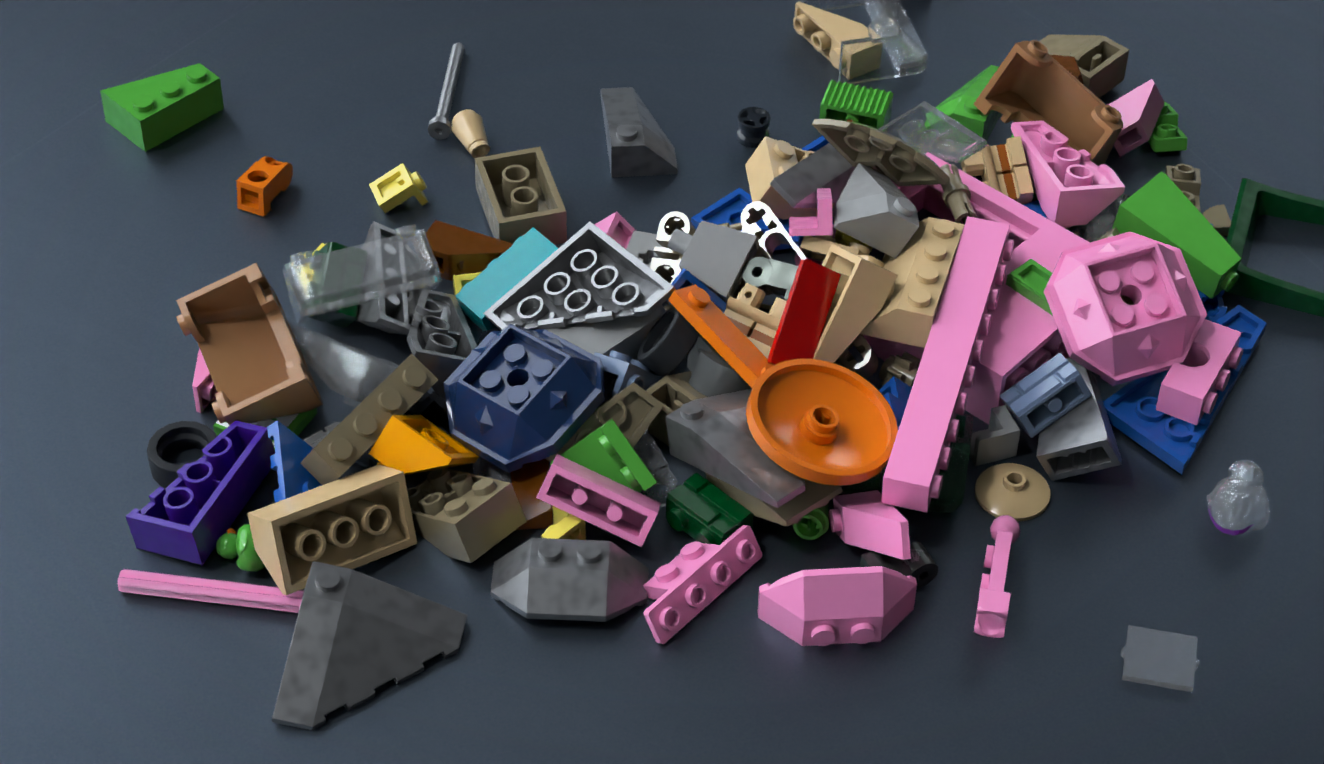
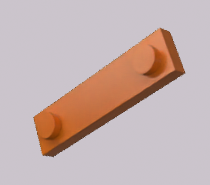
(720, 332)

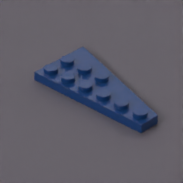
(1167, 437)

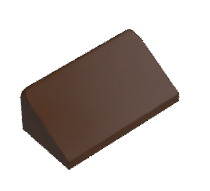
(526, 485)

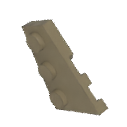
(630, 409)

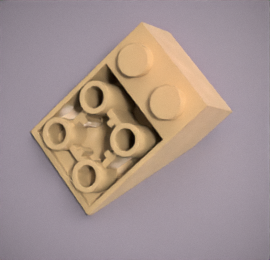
(767, 163)

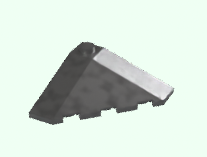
(582, 282)
(717, 440)
(356, 638)

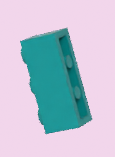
(502, 275)

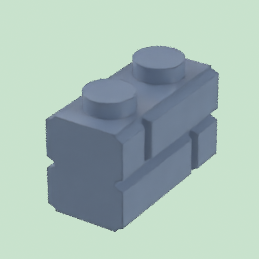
(1045, 395)

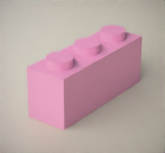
(599, 500)

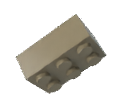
(520, 195)

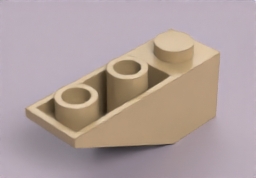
(826, 30)

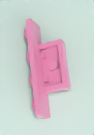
(696, 580)

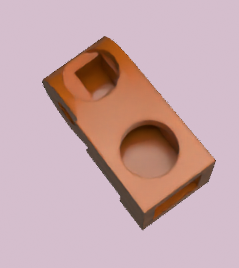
(262, 184)

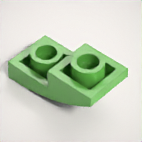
(1166, 132)

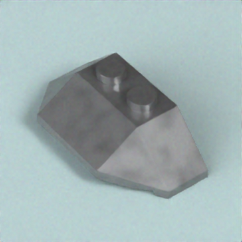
(391, 313)
(569, 580)

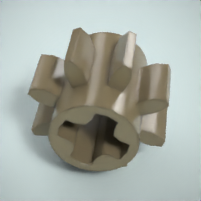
(902, 367)

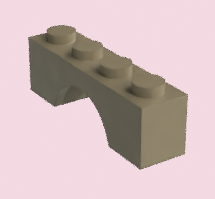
(366, 422)

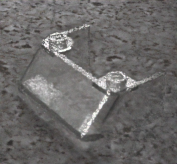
(889, 50)
(360, 273)

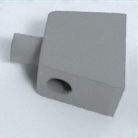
(715, 255)

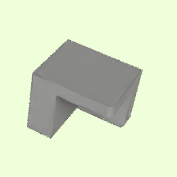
(997, 441)

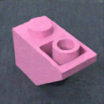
(1139, 116)

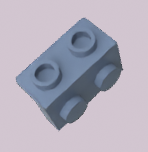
(627, 371)

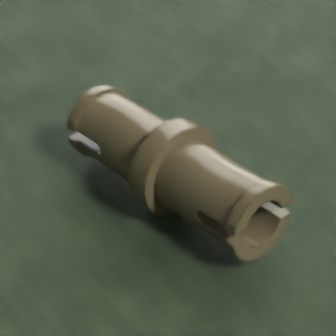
(957, 195)

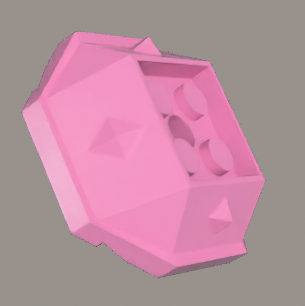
(1120, 338)

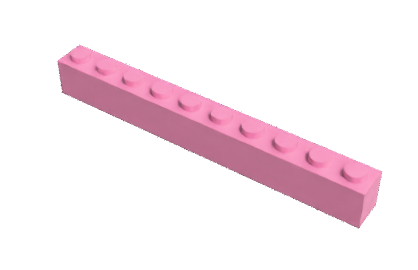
(947, 366)

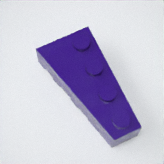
(205, 496)

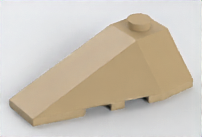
(856, 301)

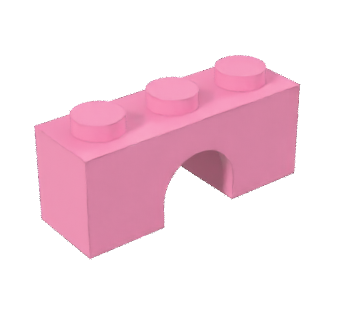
(1192, 386)

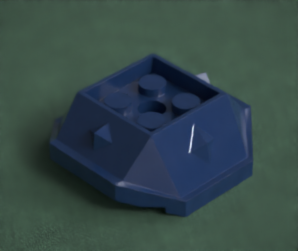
(522, 395)

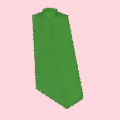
(1168, 216)

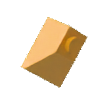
(418, 446)

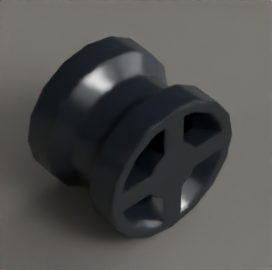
(753, 126)

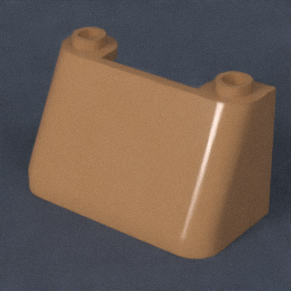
(1038, 88)
(248, 349)

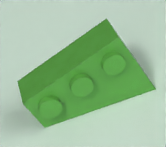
(162, 104)

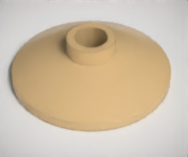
(1012, 491)

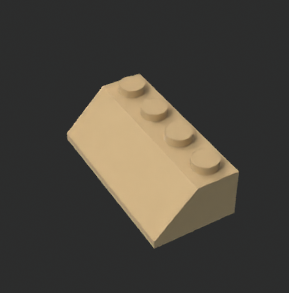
(919, 285)
(334, 525)

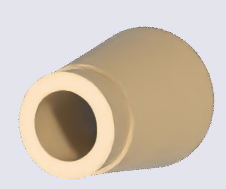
(470, 131)

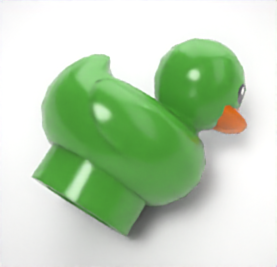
(241, 545)

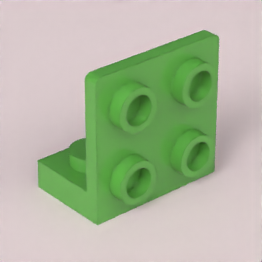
(612, 456)

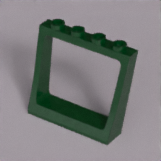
(1257, 200)

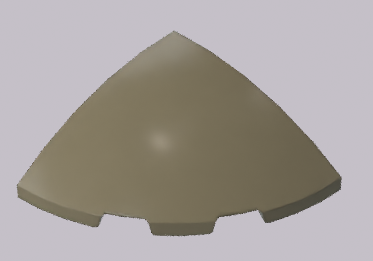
(881, 152)

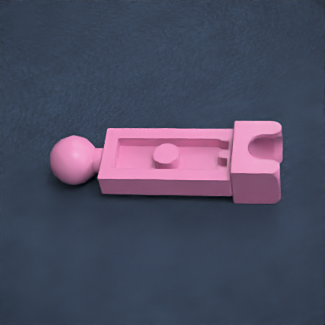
(993, 601)

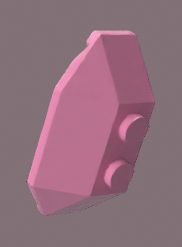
(837, 604)

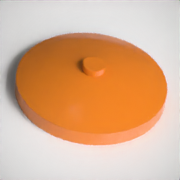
(821, 422)

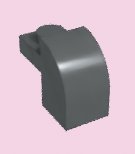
(711, 373)

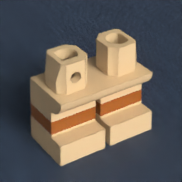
(1003, 169)
(752, 322)

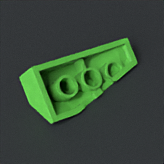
(961, 108)

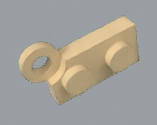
(818, 247)

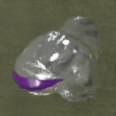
(1240, 500)

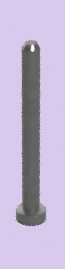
(440, 126)

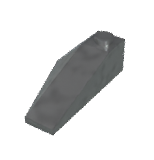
(634, 137)
(440, 335)

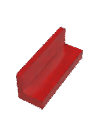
(804, 313)

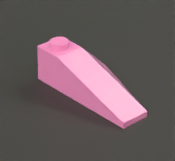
(1065, 179)

